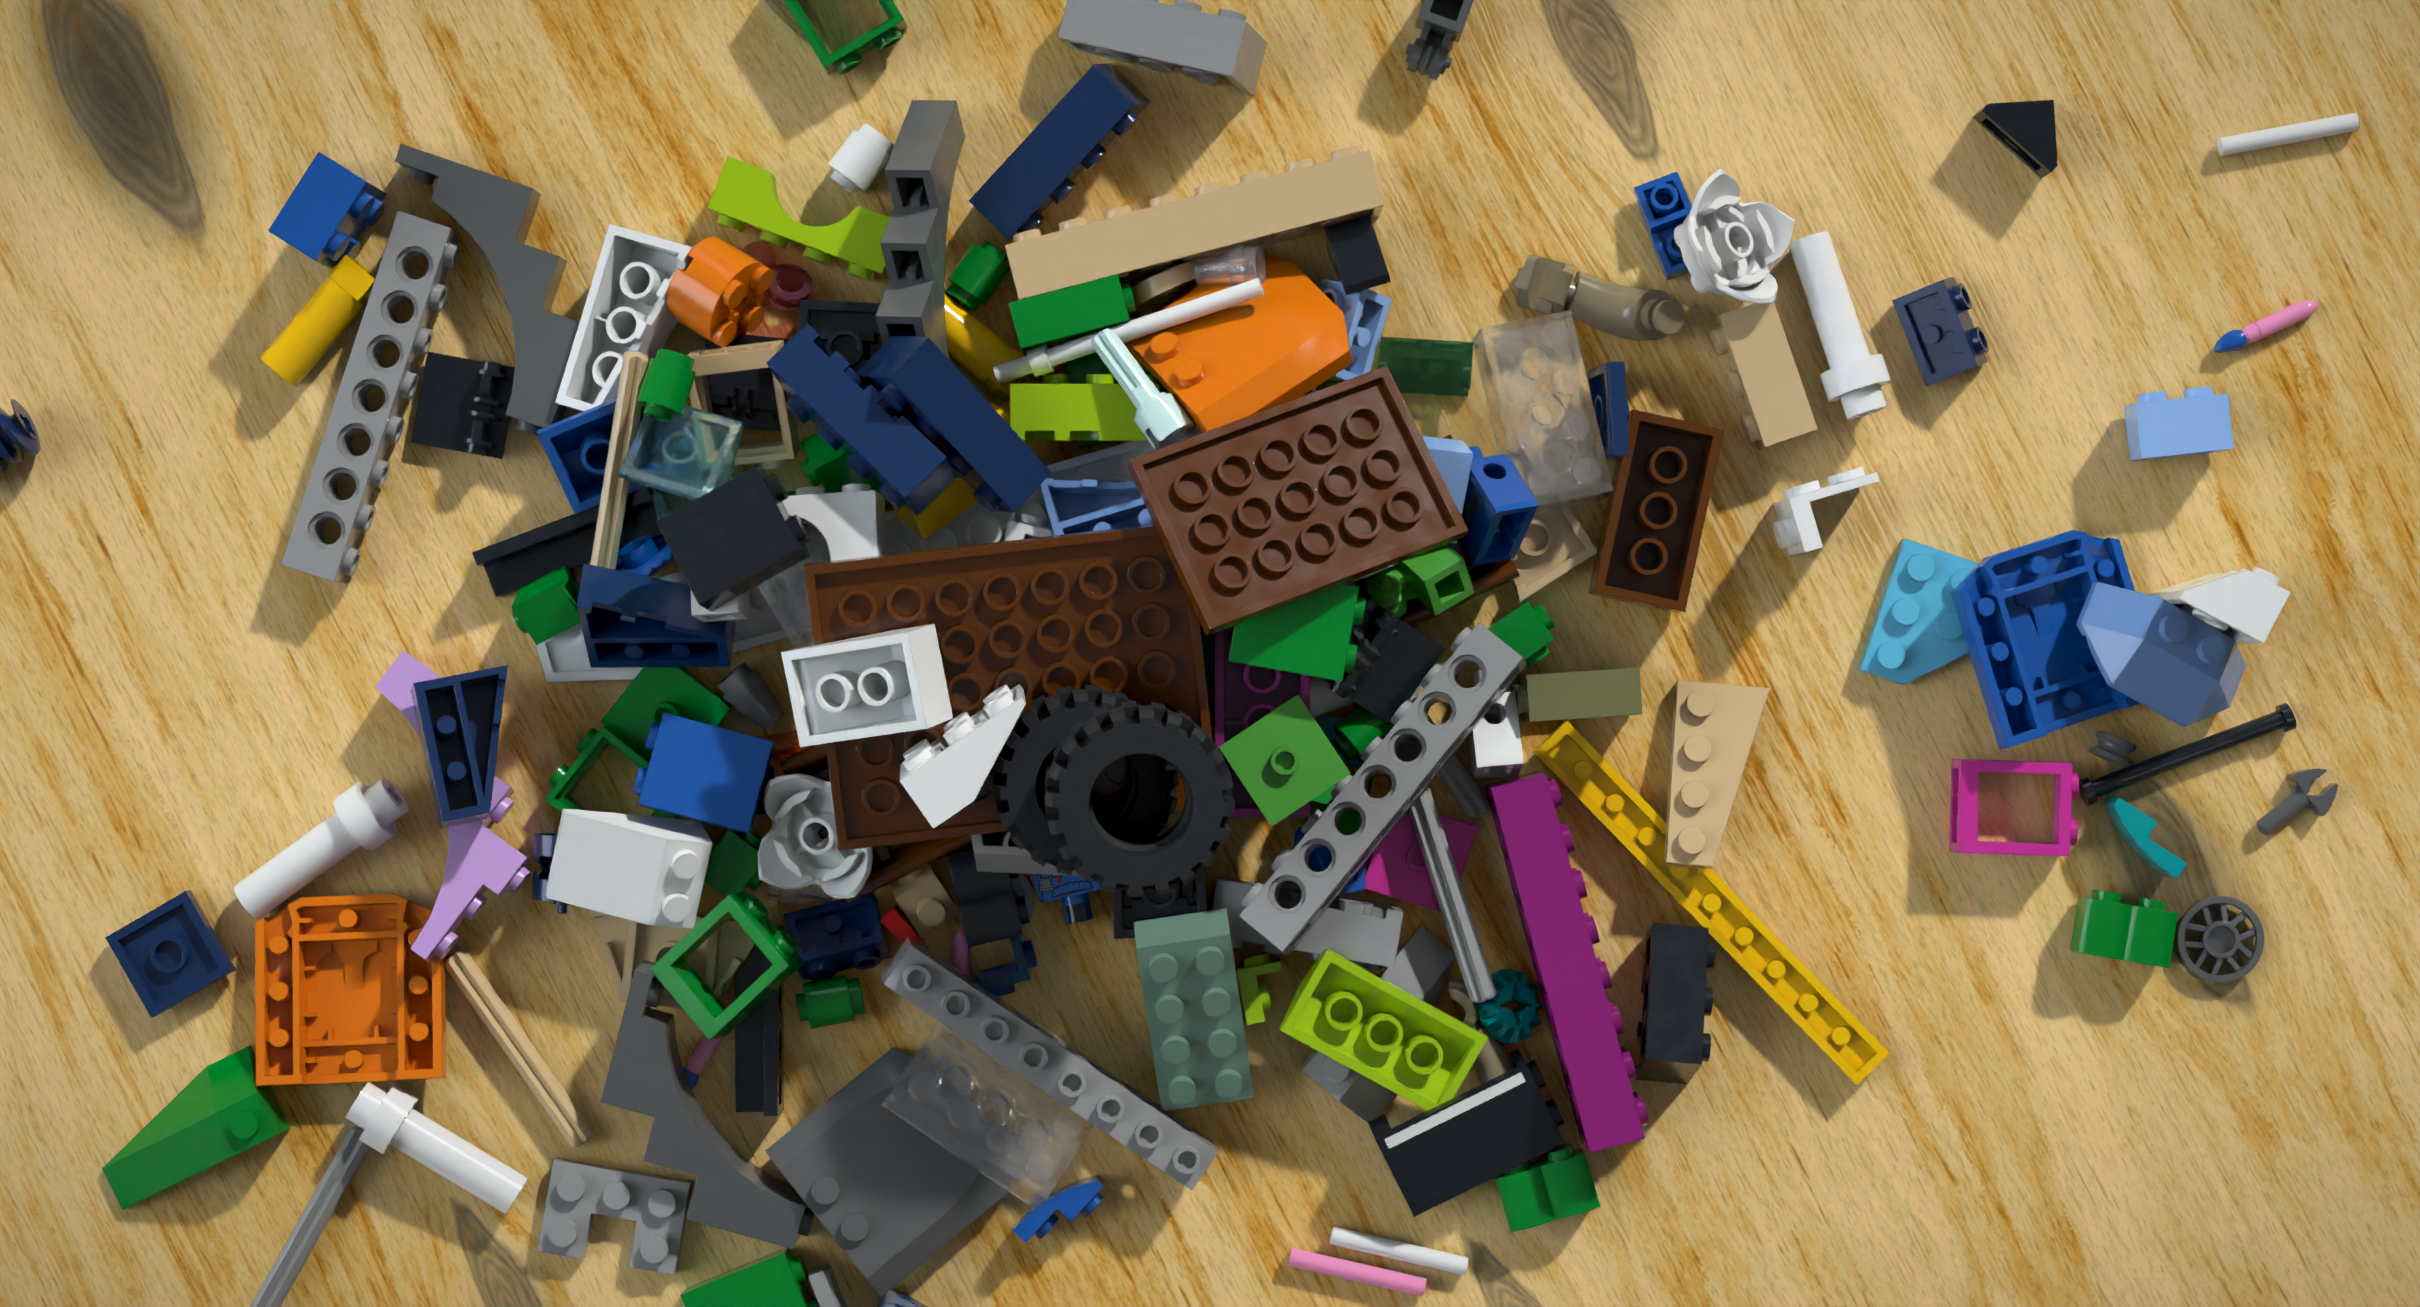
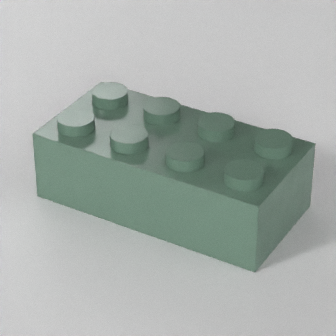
(1193, 1009)

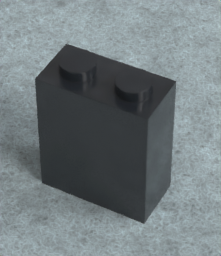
(735, 537)

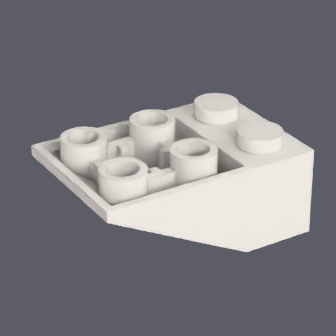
(953, 768)

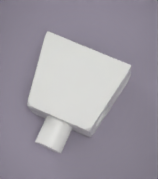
(1496, 748)

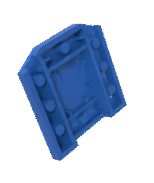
(2024, 634)

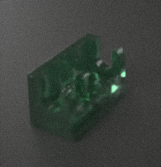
(1427, 365)

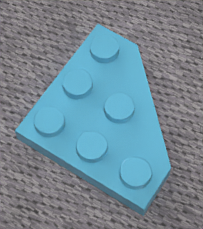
(1917, 617)

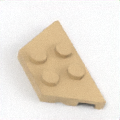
(630, 942)

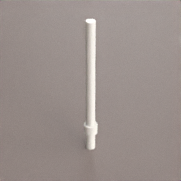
(1043, 359)

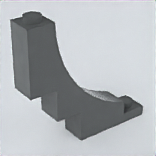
(499, 220)
(915, 238)
(651, 1081)

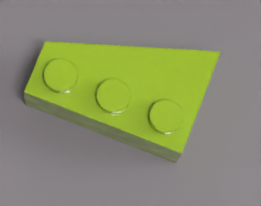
(1075, 410)

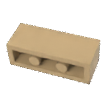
(1763, 374)

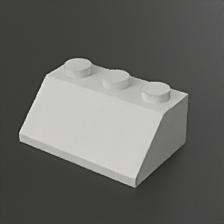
(2233, 602)

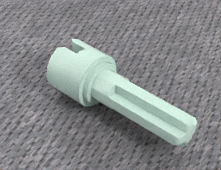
(1157, 413)

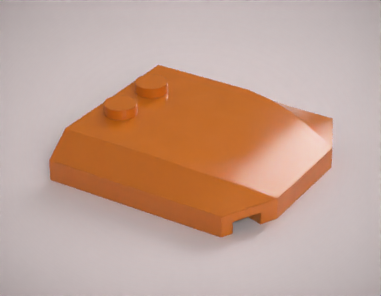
(1249, 352)
(347, 994)

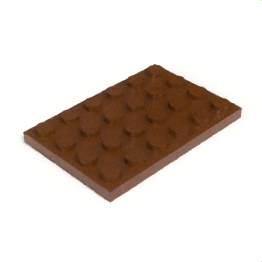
(1296, 499)

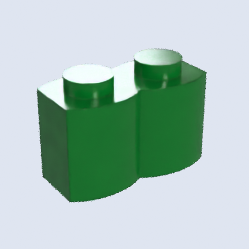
(2123, 930)
(1547, 1189)

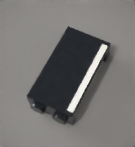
(1470, 1137)

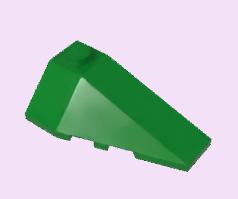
(199, 1128)

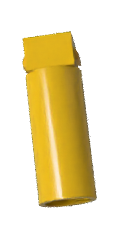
(320, 321)
(977, 347)

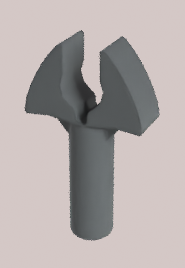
(2298, 800)

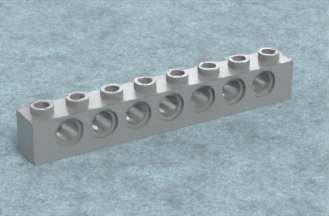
(364, 371)
(1349, 852)
(1049, 1063)

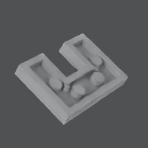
(588, 1189)

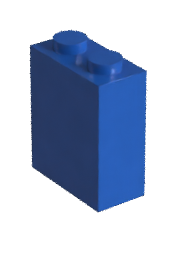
(704, 773)

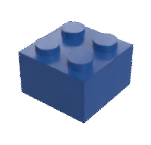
(328, 212)

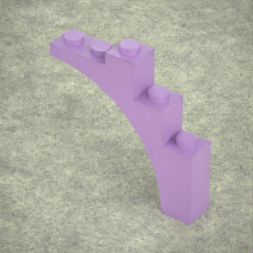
(475, 854)

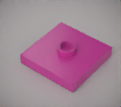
(1399, 865)

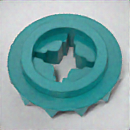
(1503, 1023)

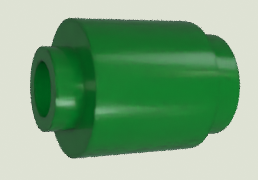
(977, 275)
(666, 385)
(1357, 732)
(830, 1001)

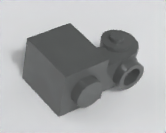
(1439, 24)

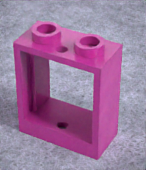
(1965, 807)

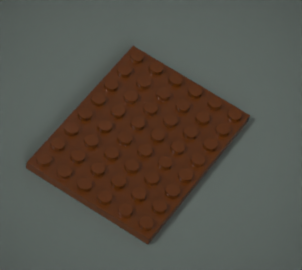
(1009, 614)

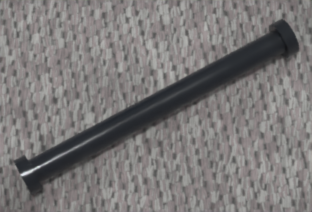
(2280, 719)

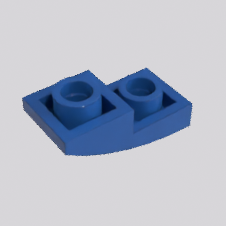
(1663, 208)
(1071, 1199)

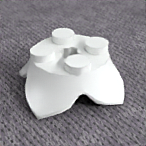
(1733, 242)
(793, 851)

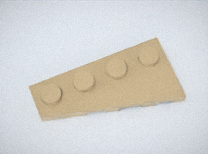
(1708, 756)

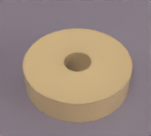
(1164, 284)

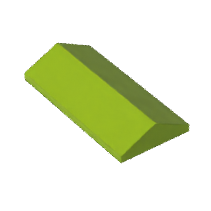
(1382, 1031)

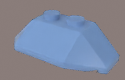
(2160, 654)

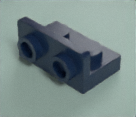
(1941, 330)
(838, 937)

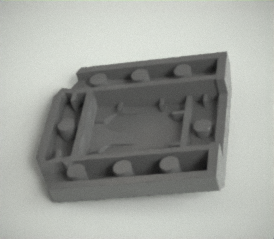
(879, 1180)

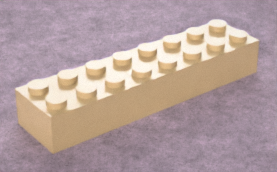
(1214, 219)

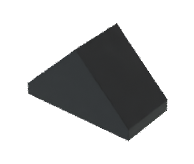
(2025, 130)
(1356, 254)

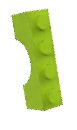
(750, 199)

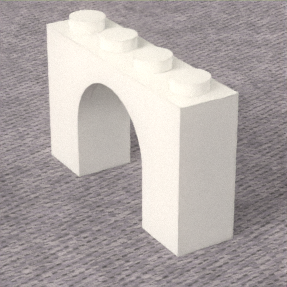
(848, 520)

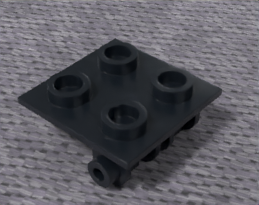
(745, 394)
(464, 405)
(1387, 664)

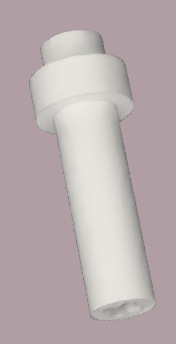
(1853, 374)
(362, 818)
(393, 1121)

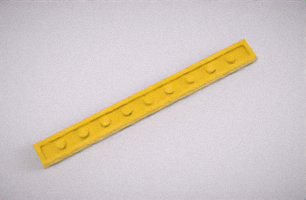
(1712, 905)

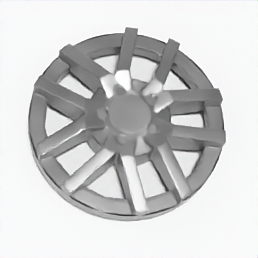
(2220, 939)

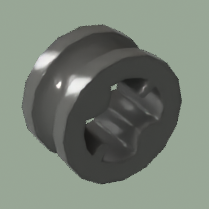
(2112, 749)

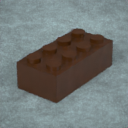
(1656, 512)

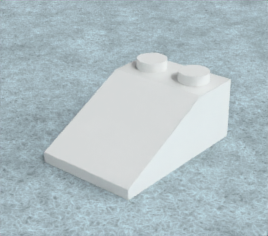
(867, 686)
(630, 866)

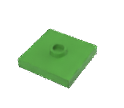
(1284, 760)

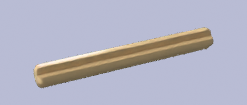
(615, 489)
(518, 1048)

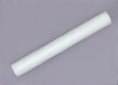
(2288, 134)
(1399, 1250)

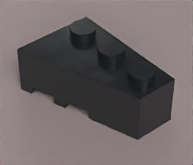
(1675, 1003)

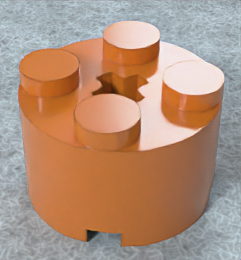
(719, 291)

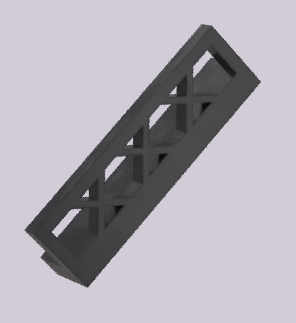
(561, 543)
(760, 1044)

